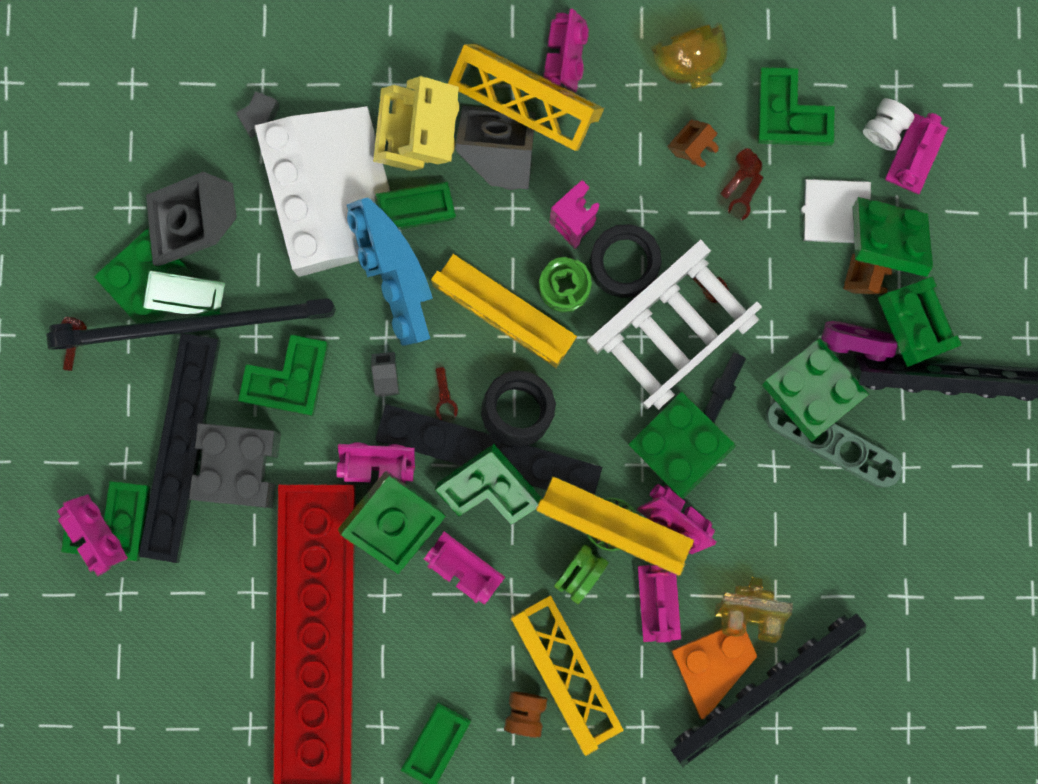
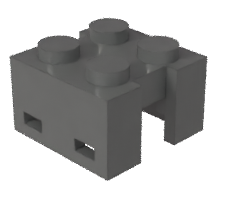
(234, 465)

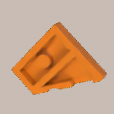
(713, 666)

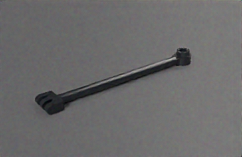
(64, 337)

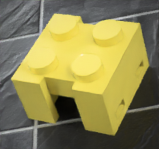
(419, 124)

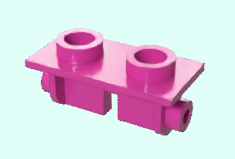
(569, 35)
(917, 152)
(360, 459)
(666, 511)
(83, 519)
(453, 559)
(658, 604)

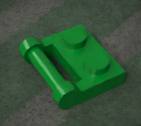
(911, 324)

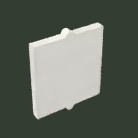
(829, 209)

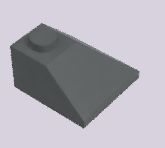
(496, 146)
(189, 216)

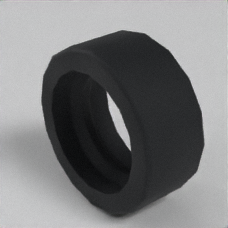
(631, 233)
(524, 382)

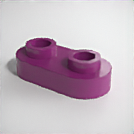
(872, 342)

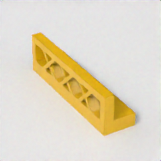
(531, 83)
(504, 310)
(615, 526)
(554, 682)

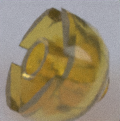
(692, 55)

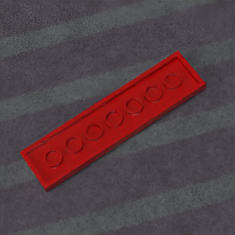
(314, 636)

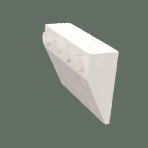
(314, 171)

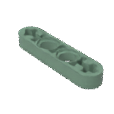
(831, 447)

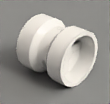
(888, 124)

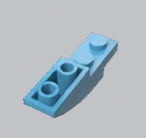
(388, 253)

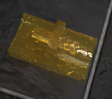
(754, 606)

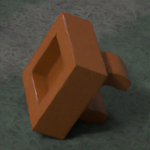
(693, 140)
(865, 278)

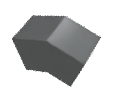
(259, 111)
(385, 374)

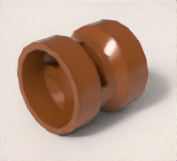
(525, 723)

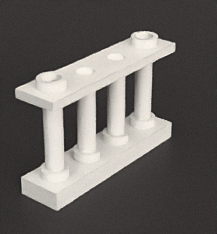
(666, 290)

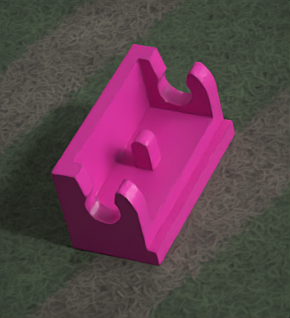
(571, 217)

